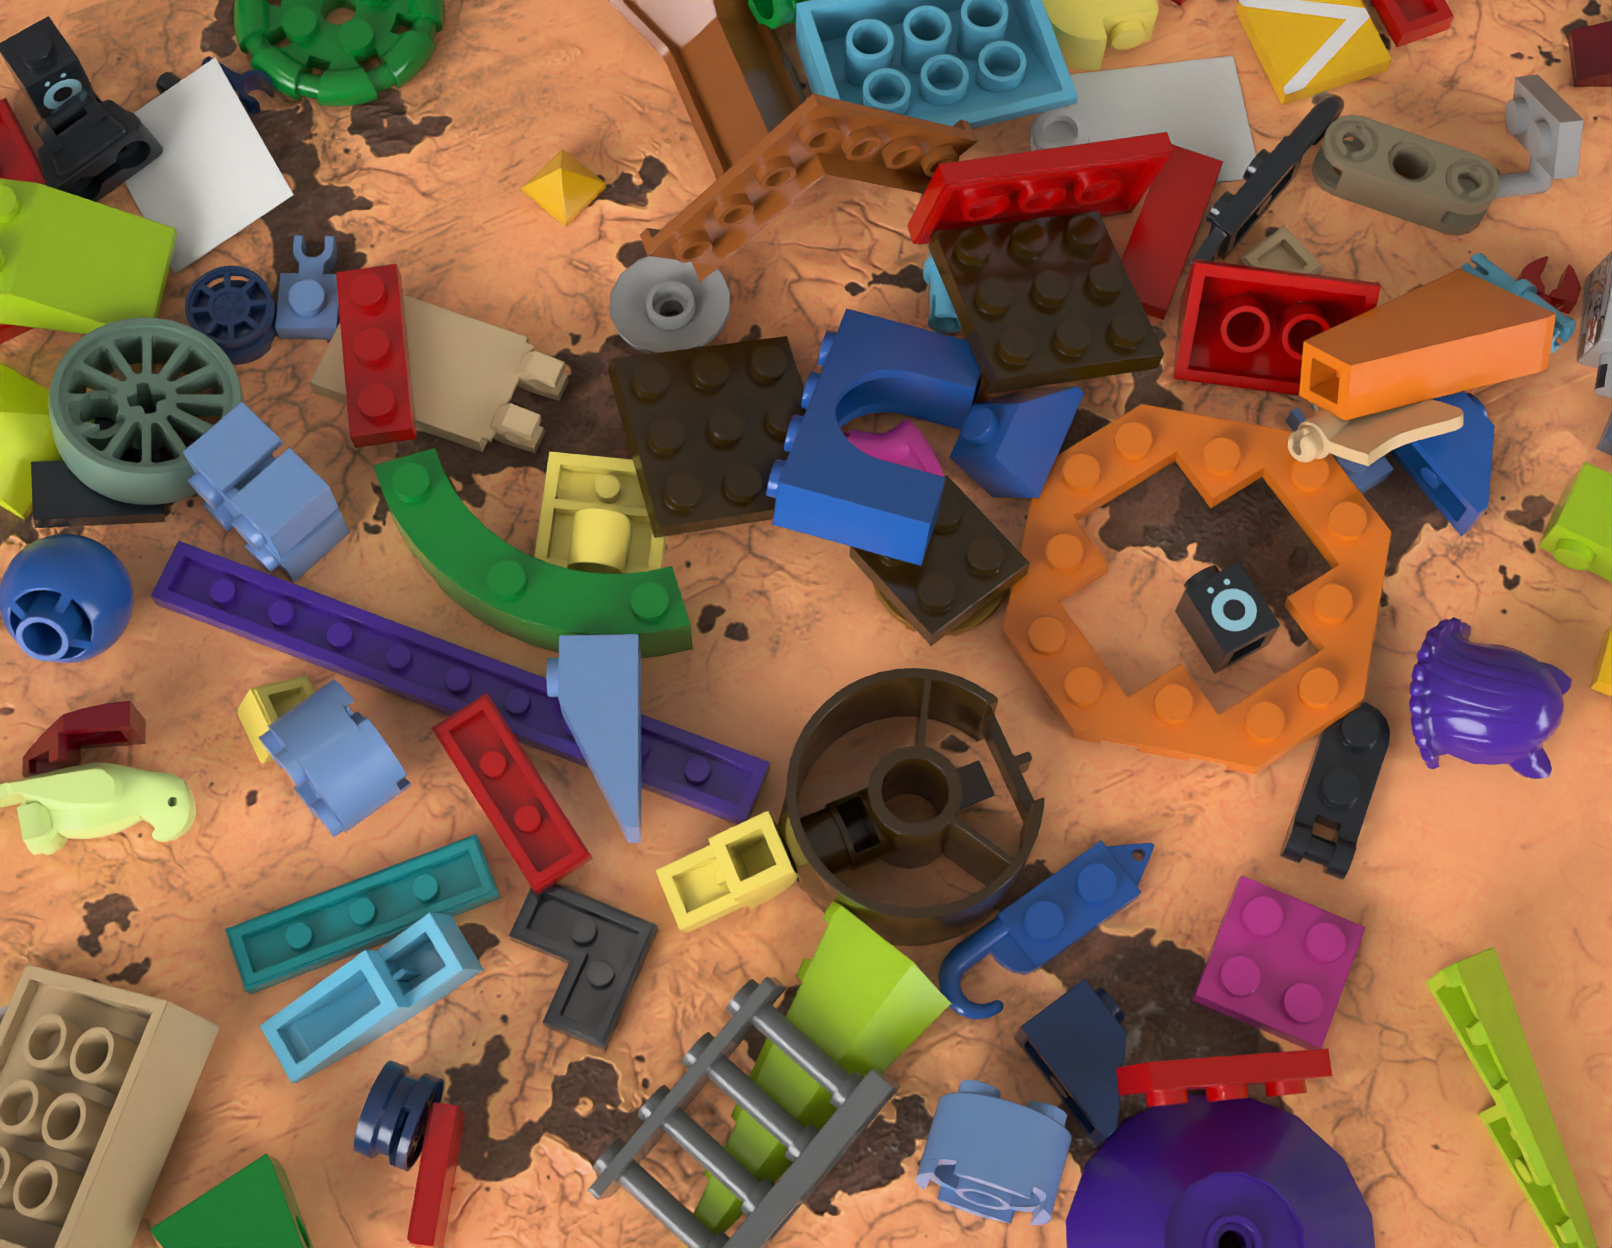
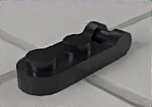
(1338, 790)

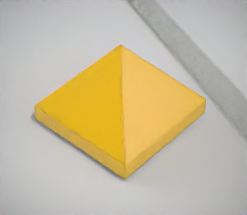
(564, 187)

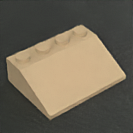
(89, 1107)

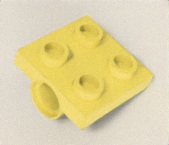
(596, 517)

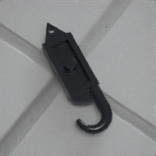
(1265, 181)

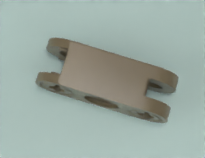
(1447, 184)

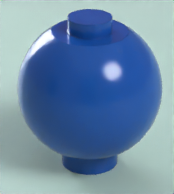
(66, 598)

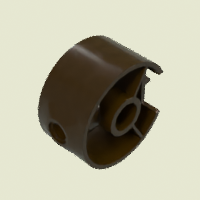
(863, 830)

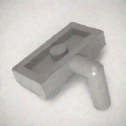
(1547, 131)

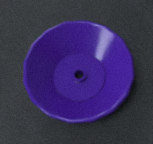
(1213, 1170)

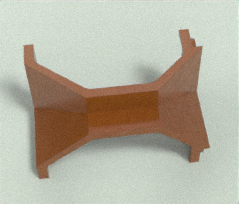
(764, 132)

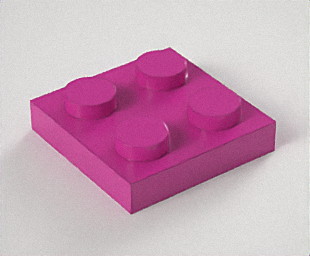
(1278, 964)

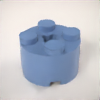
(335, 759)
(995, 1154)

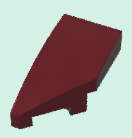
(84, 729)

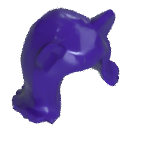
(1484, 702)

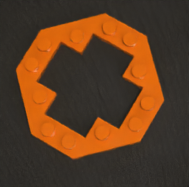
(1172, 712)

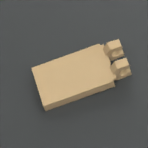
(463, 378)

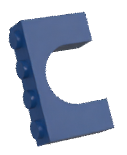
(832, 485)

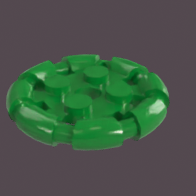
(338, 47)

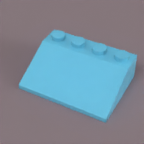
(935, 57)

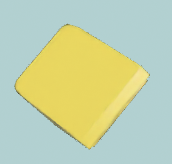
(266, 704)

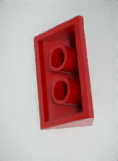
(1251, 322)

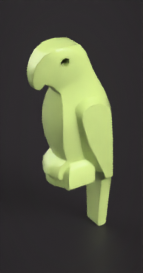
(96, 803)

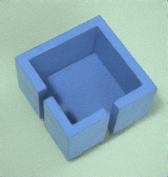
(271, 502)

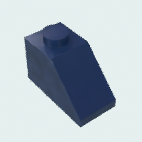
(1077, 1052)

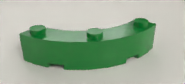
(517, 590)

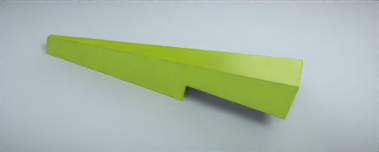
(860, 1007)
(1521, 1122)

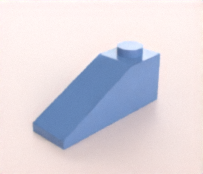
(601, 704)

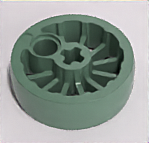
(96, 453)

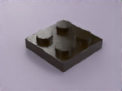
(961, 570)

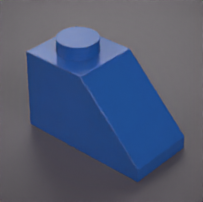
(1015, 439)
(1454, 465)

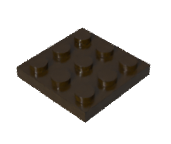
(1044, 301)
(707, 430)

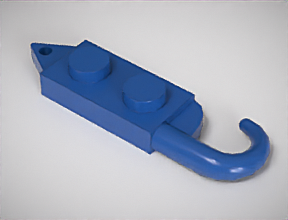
(1047, 920)

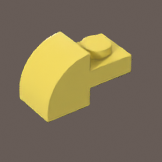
(1092, 25)
(734, 871)

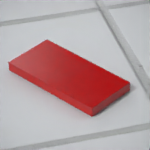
(1040, 184)

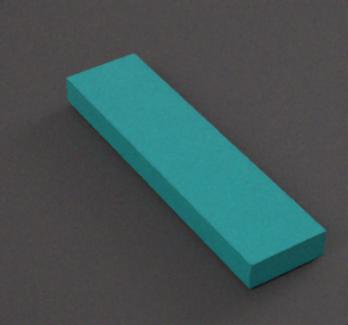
(360, 914)

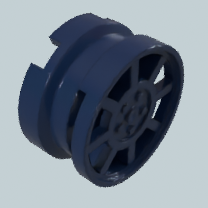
(234, 312)
(397, 1115)

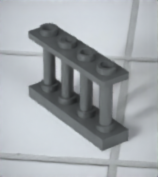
(809, 1149)

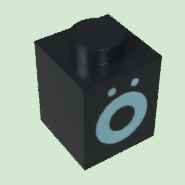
(44, 66)
(1225, 615)

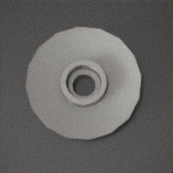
(662, 286)

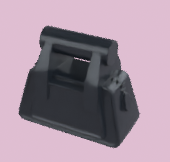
(93, 146)

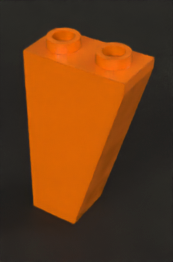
(1425, 347)

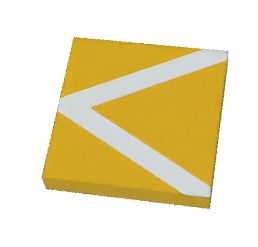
(1312, 44)

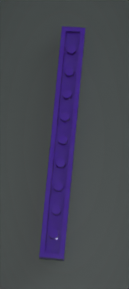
(440, 675)

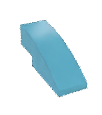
(371, 996)

